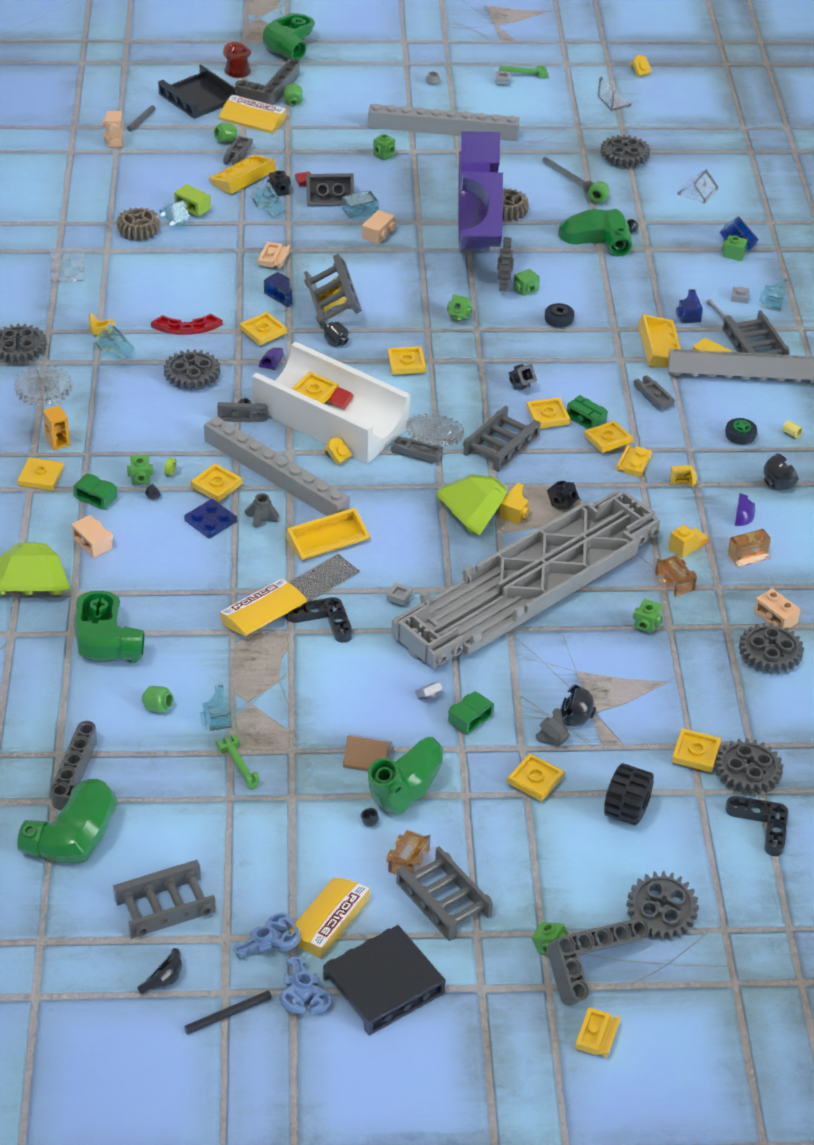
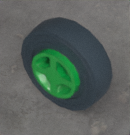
(741, 431)

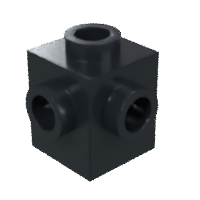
(279, 182)
(522, 376)
(563, 494)

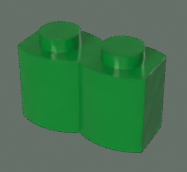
(95, 491)
(470, 712)

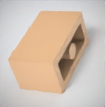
(378, 227)
(92, 536)

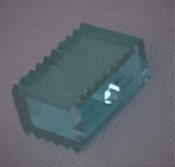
(360, 204)

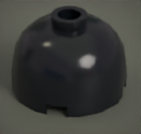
(779, 474)
(578, 706)

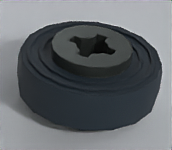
(559, 315)

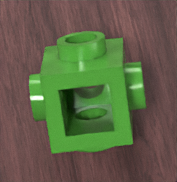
(384, 147)
(459, 307)
(139, 469)
(648, 616)
(545, 933)

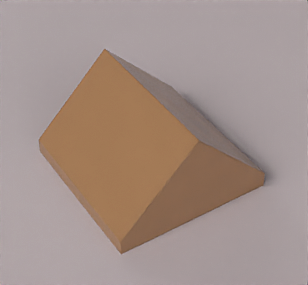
(363, 751)

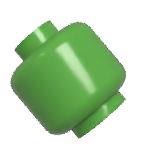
(293, 94)
(225, 132)
(598, 192)
(157, 699)

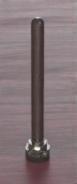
(585, 184)

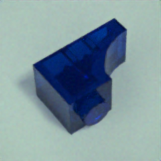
(738, 228)
(278, 287)
(690, 308)

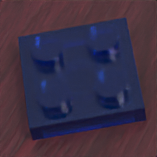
(210, 518)

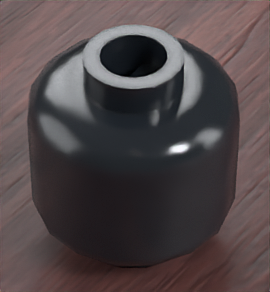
(336, 334)

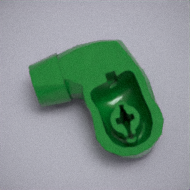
(286, 34)
(598, 227)
(98, 632)
(402, 782)
(77, 826)

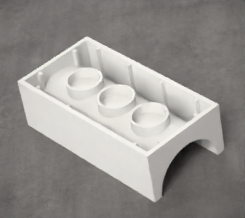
(367, 424)

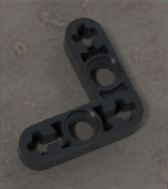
(325, 611)
(767, 815)

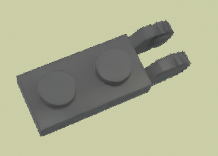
(237, 149)
(654, 392)
(242, 412)
(417, 449)

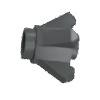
(262, 509)
(553, 729)

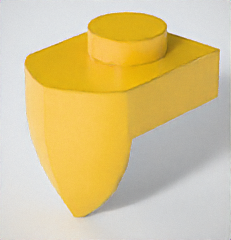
(641, 65)
(98, 326)
(337, 450)
(683, 475)

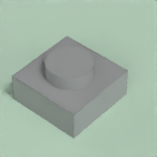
(502, 78)
(740, 295)
(399, 594)
(428, 691)

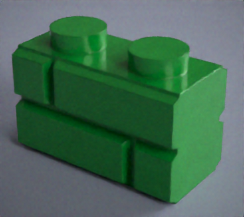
(586, 412)

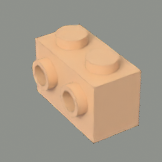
(114, 129)
(776, 609)

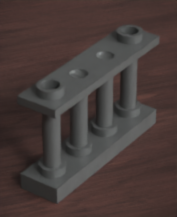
(348, 291)
(739, 339)
(508, 450)
(158, 882)
(434, 908)

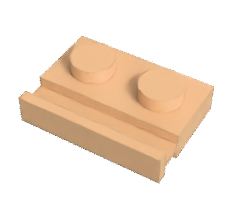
(273, 255)

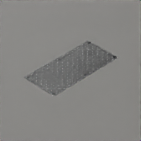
(324, 577)

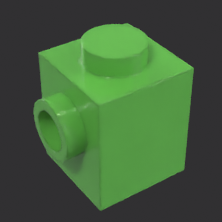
(734, 248)
(526, 282)

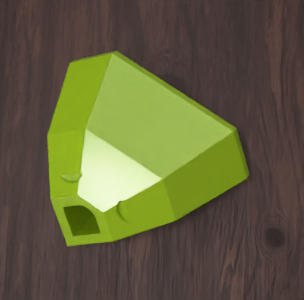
(473, 499)
(32, 568)

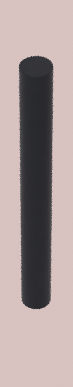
(227, 1012)

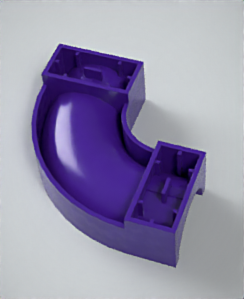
(479, 191)

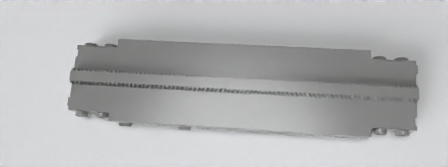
(526, 578)

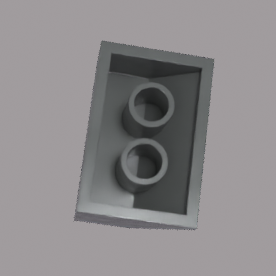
(328, 188)

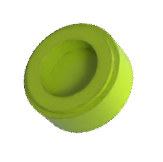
(170, 466)

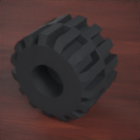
(628, 794)

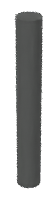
(143, 116)

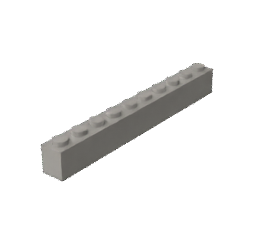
(441, 121)
(741, 364)
(275, 467)

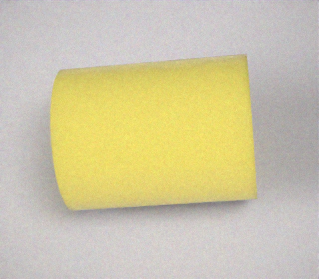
(792, 429)

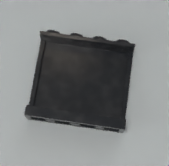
(198, 93)
(385, 978)

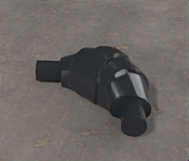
(165, 974)

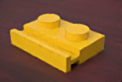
(634, 461)
(597, 1032)

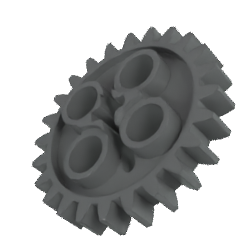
(625, 150)
(505, 264)
(31, 343)
(191, 369)
(771, 648)
(748, 766)
(668, 888)

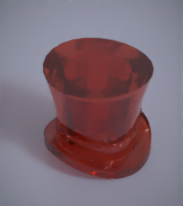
(237, 60)

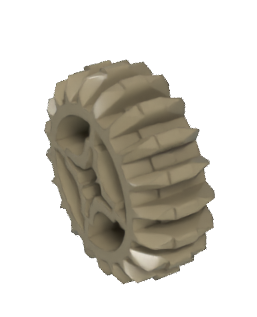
(514, 204)
(138, 224)

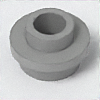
(433, 77)

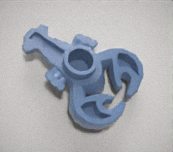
(269, 936)
(302, 989)

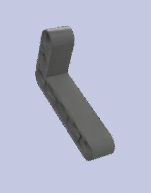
(274, 88)
(73, 763)
(571, 950)

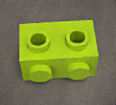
(196, 201)

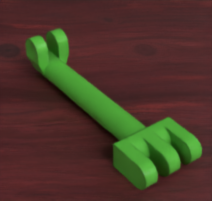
(540, 71)
(251, 779)

